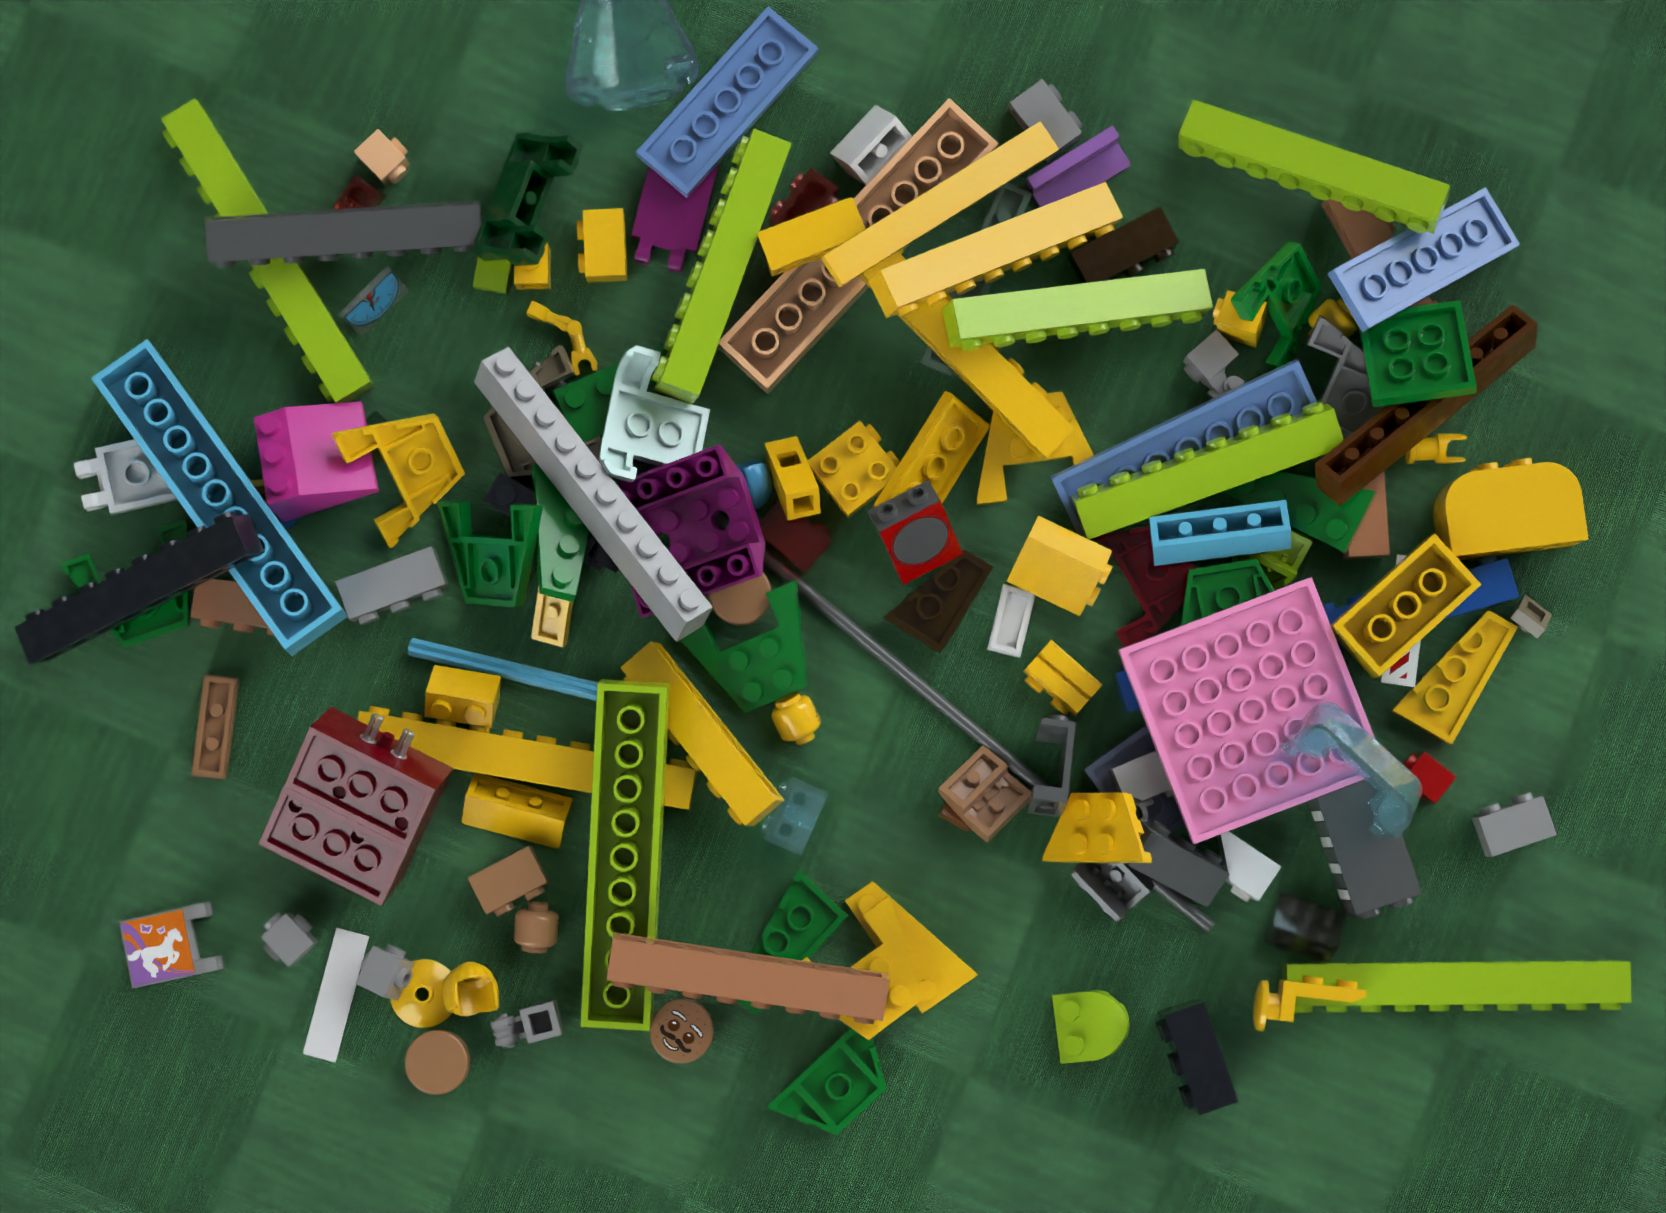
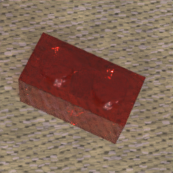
(795, 539)

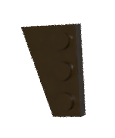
(942, 601)

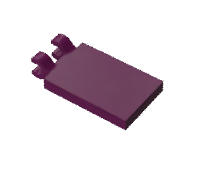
(670, 219)

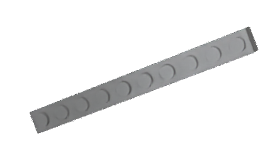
(592, 494)

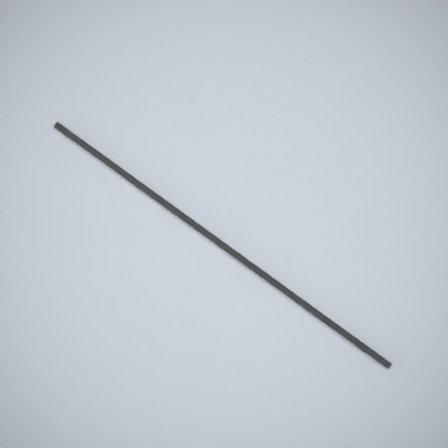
(932, 696)

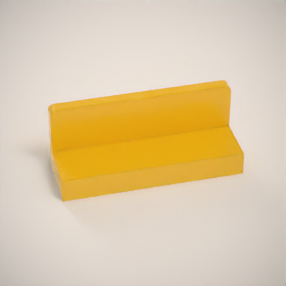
(810, 235)
(516, 810)

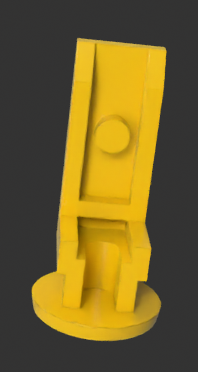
(1282, 1004)

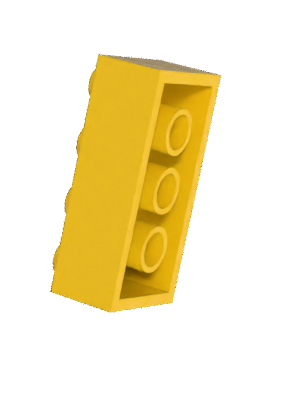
(1404, 606)

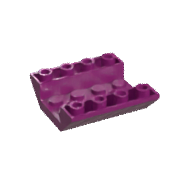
(684, 504)

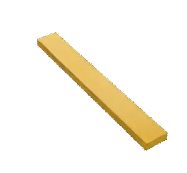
(939, 204)

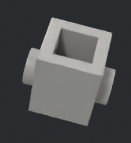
(288, 938)
(385, 971)

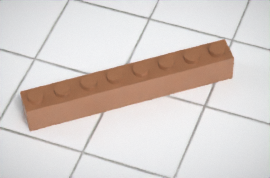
(747, 977)

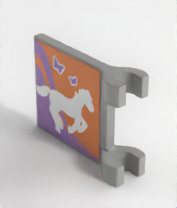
(166, 946)

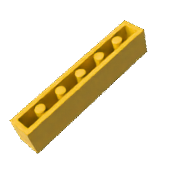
(706, 739)

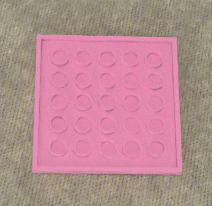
(1227, 697)

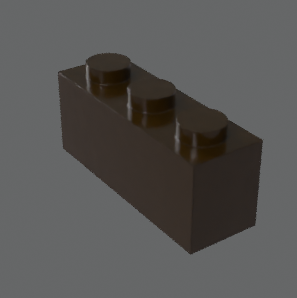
(1126, 249)

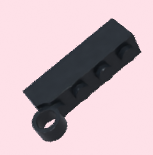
(508, 491)

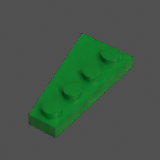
(587, 400)
(1309, 507)
(560, 540)

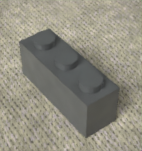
(1181, 864)

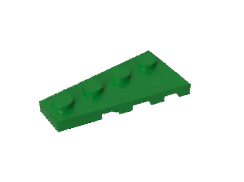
(798, 924)

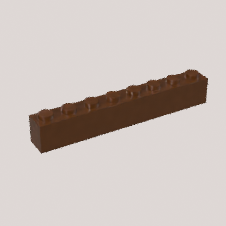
(1404, 425)

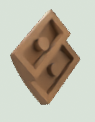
(984, 793)

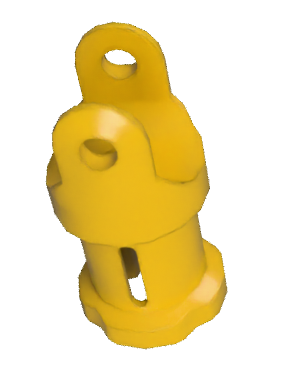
(1434, 449)

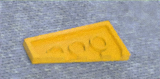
(1455, 682)
(934, 964)

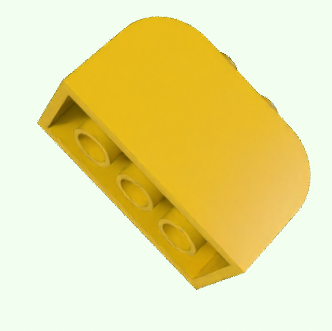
(1510, 510)

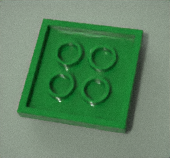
(1419, 355)

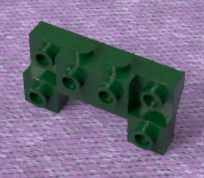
(519, 196)

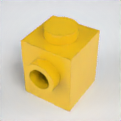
(534, 276)

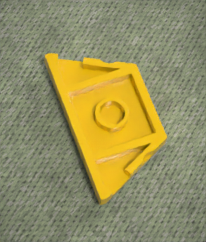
(1098, 831)

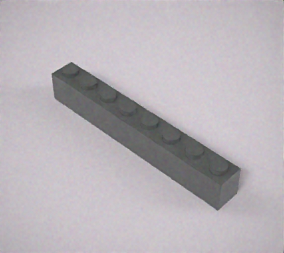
(341, 232)

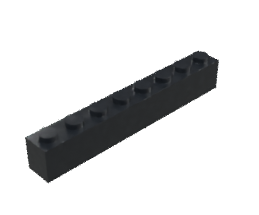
(139, 588)

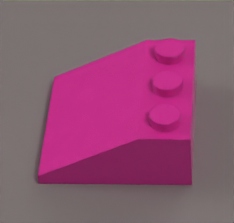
(303, 463)

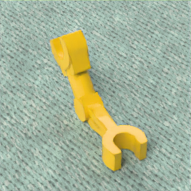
(574, 330)

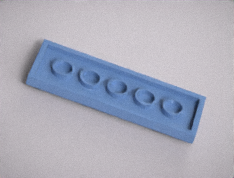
(727, 102)
(1422, 263)

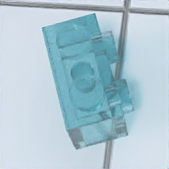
(795, 816)

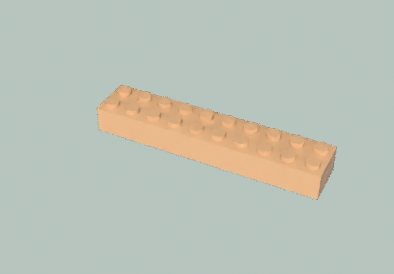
(807, 298)

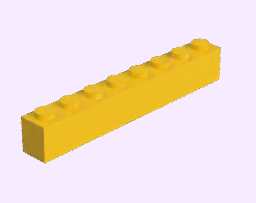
(995, 250)
(991, 377)

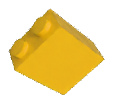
(1061, 566)

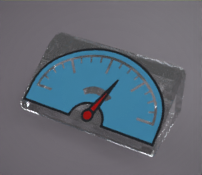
(374, 301)

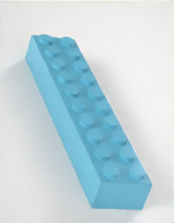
(212, 483)

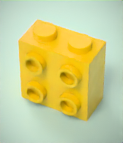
(854, 468)

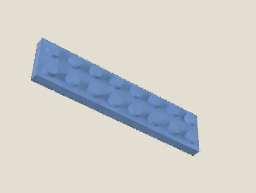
(1249, 404)

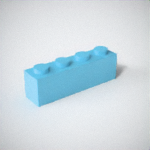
(1220, 532)

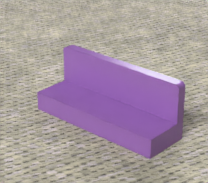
(1079, 169)

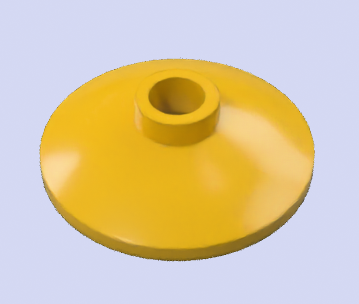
(425, 1013)

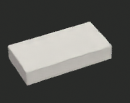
(1011, 621)

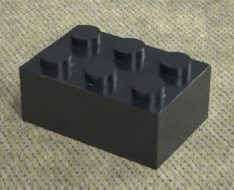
(1196, 1057)

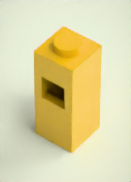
(792, 478)

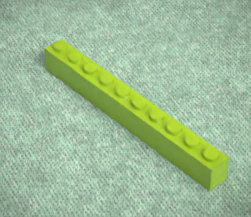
(286, 283)
(1471, 984)

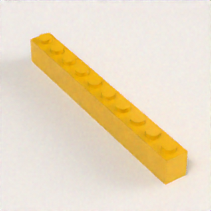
(518, 758)

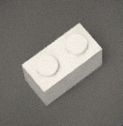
(871, 144)

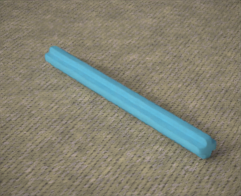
(503, 668)

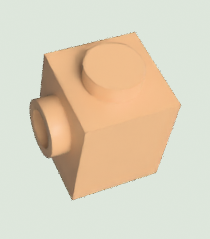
(383, 158)

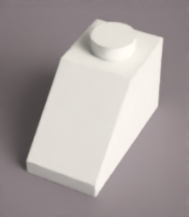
(1248, 868)

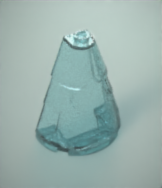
(628, 54)

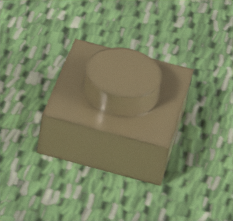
(1530, 616)

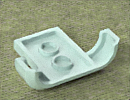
(645, 423)

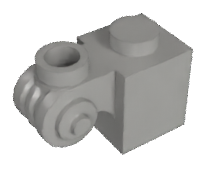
(1208, 365)
(533, 1023)

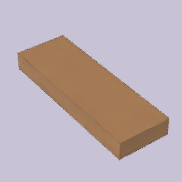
(215, 727)

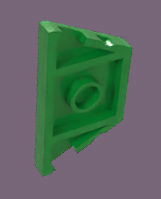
(834, 1085)

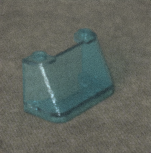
(1331, 728)

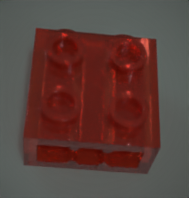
(808, 194)

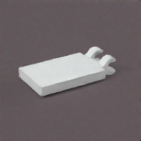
(125, 479)

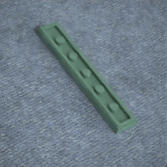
(1007, 203)

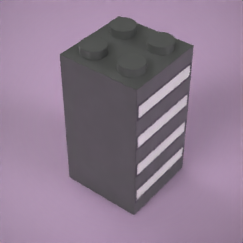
(1363, 867)

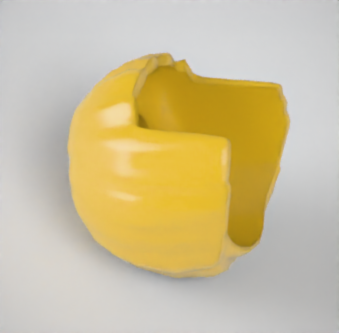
(470, 990)

